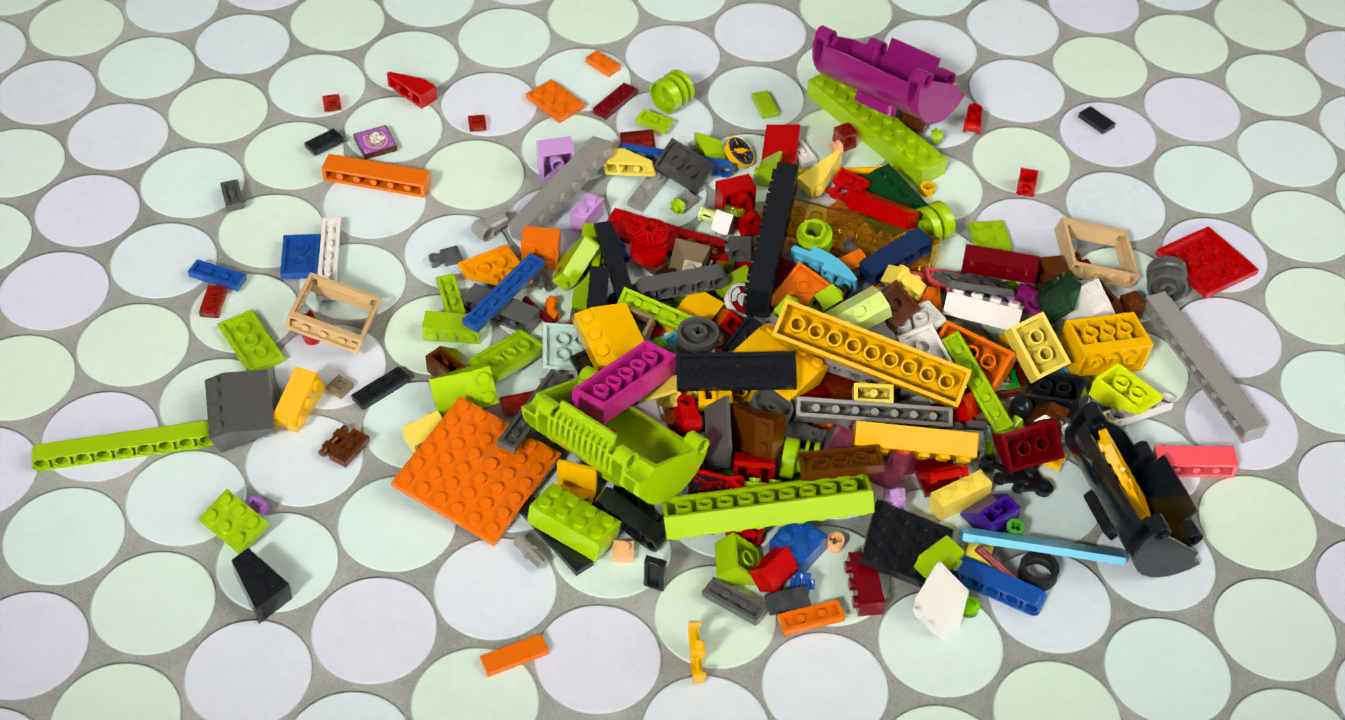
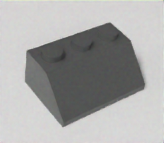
(718, 432)

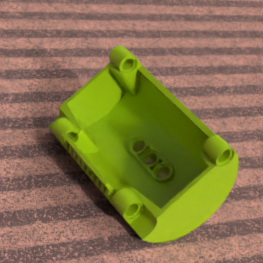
(638, 456)

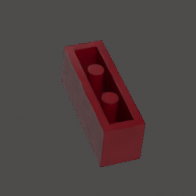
(865, 585)

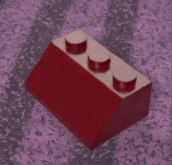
(1028, 445)

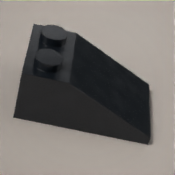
(1059, 388)

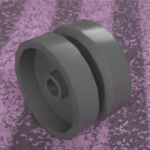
(1167, 275)
(697, 335)
(772, 401)

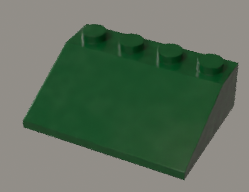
(890, 185)

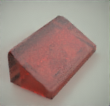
(639, 137)

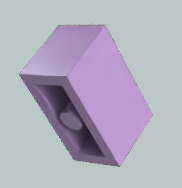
(588, 210)

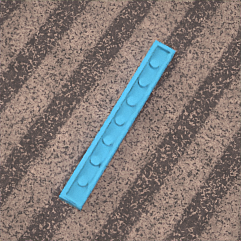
(1042, 545)

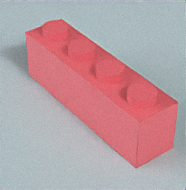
(1200, 460)

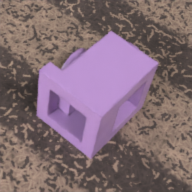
(895, 497)

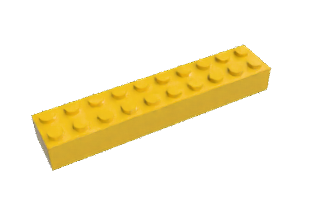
(871, 354)

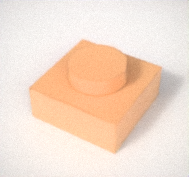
(623, 551)

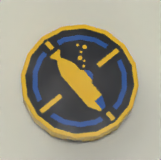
(739, 152)

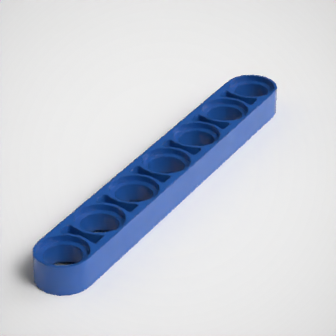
(650, 152)

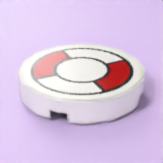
(734, 300)

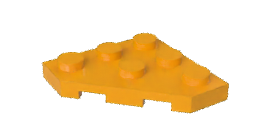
(490, 266)

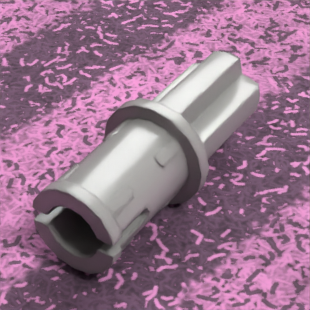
(530, 551)

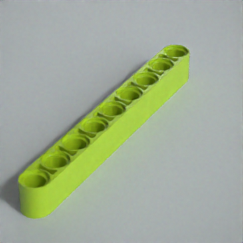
(120, 446)

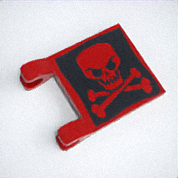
(707, 482)

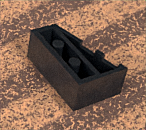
(260, 584)

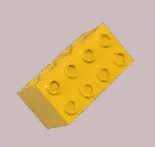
(1103, 341)

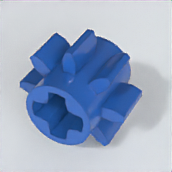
(802, 578)

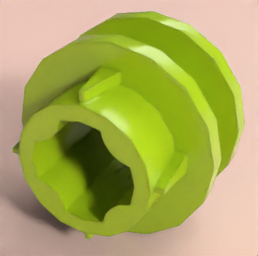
(814, 233)

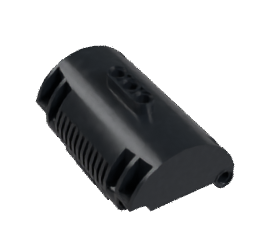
(1158, 543)

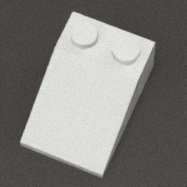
(1090, 303)
(926, 315)
(941, 602)

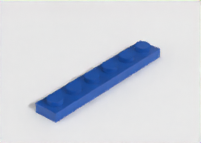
(503, 292)

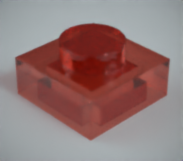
(331, 102)
(477, 123)

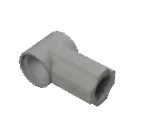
(486, 228)

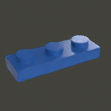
(217, 275)

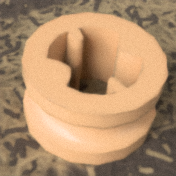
(834, 146)
(835, 536)

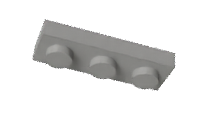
(647, 191)

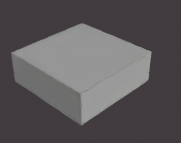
(688, 198)

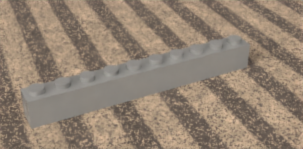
(1205, 367)

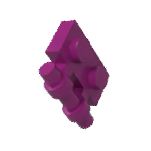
(1027, 298)

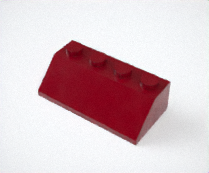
(1000, 264)

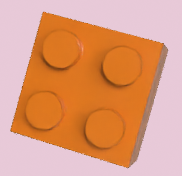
(542, 243)

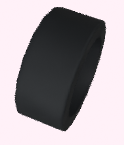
(1043, 559)

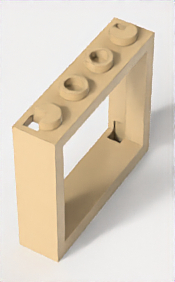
(1071, 228)
(326, 332)

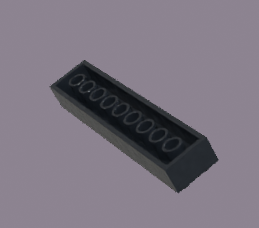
(771, 240)

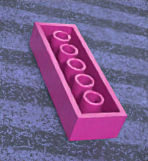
(624, 381)

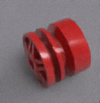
(649, 241)

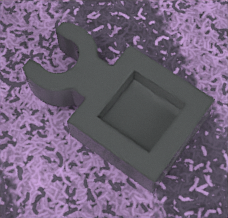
(447, 256)
(542, 280)
(971, 425)

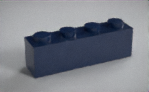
(901, 251)

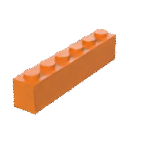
(376, 175)

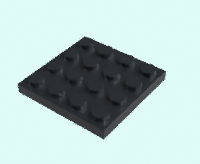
(897, 540)

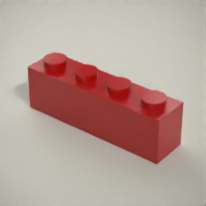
(883, 209)

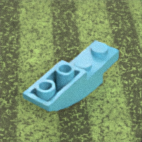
(830, 267)

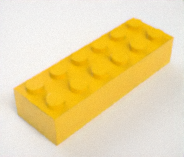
(917, 441)

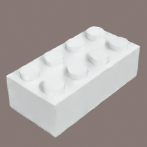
(983, 310)

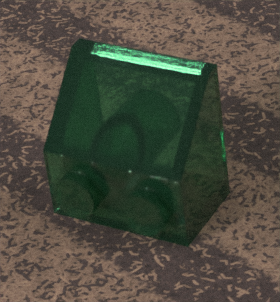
(1058, 296)

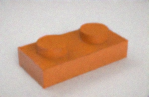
(602, 63)

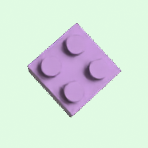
(553, 155)

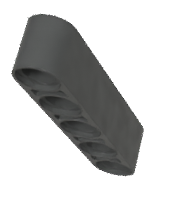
(683, 282)

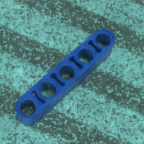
(1000, 586)

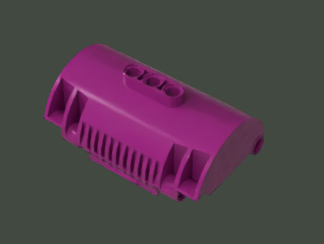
(888, 77)

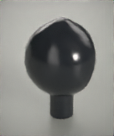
(1021, 406)

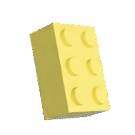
(1037, 347)

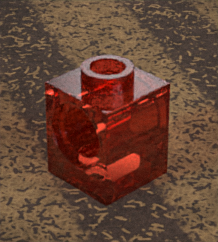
(846, 134)

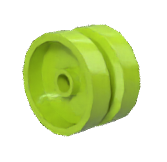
(937, 220)

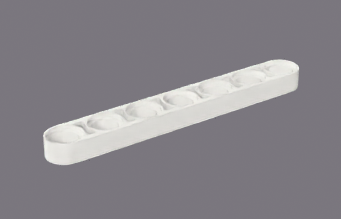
(1128, 418)

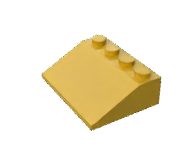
(607, 332)
(809, 368)

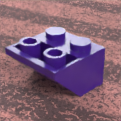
(992, 512)

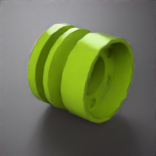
(671, 91)
(790, 461)

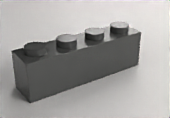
(513, 315)

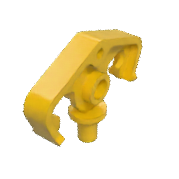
(697, 651)

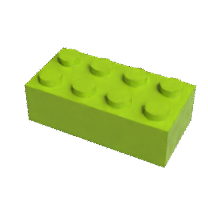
(574, 522)

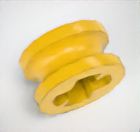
(929, 185)

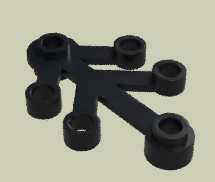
(1036, 484)

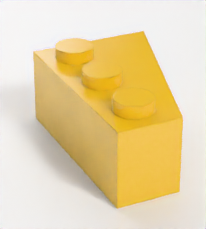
(298, 399)

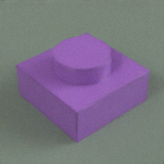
(258, 505)

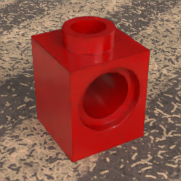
(1027, 182)

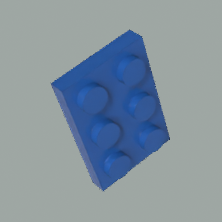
(300, 256)

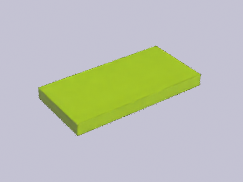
(251, 342)
(509, 354)

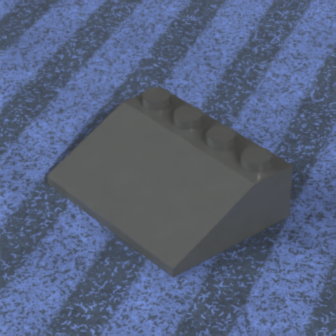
(239, 407)

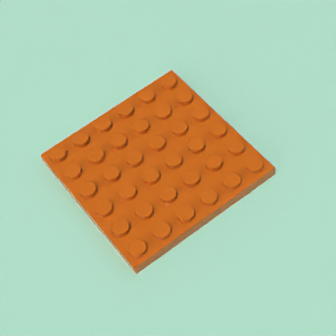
(471, 478)

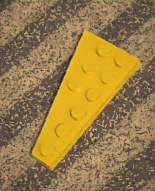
(1124, 474)

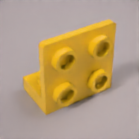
(577, 479)

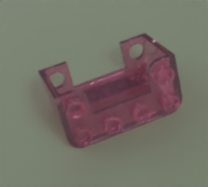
(898, 467)

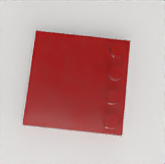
(1209, 261)

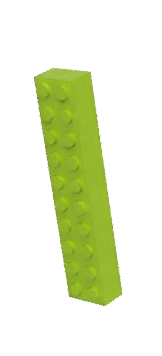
(879, 131)
(767, 506)

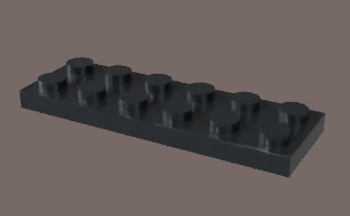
(736, 371)

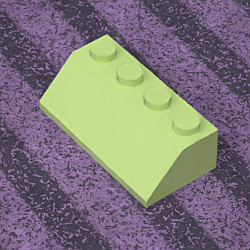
(863, 309)

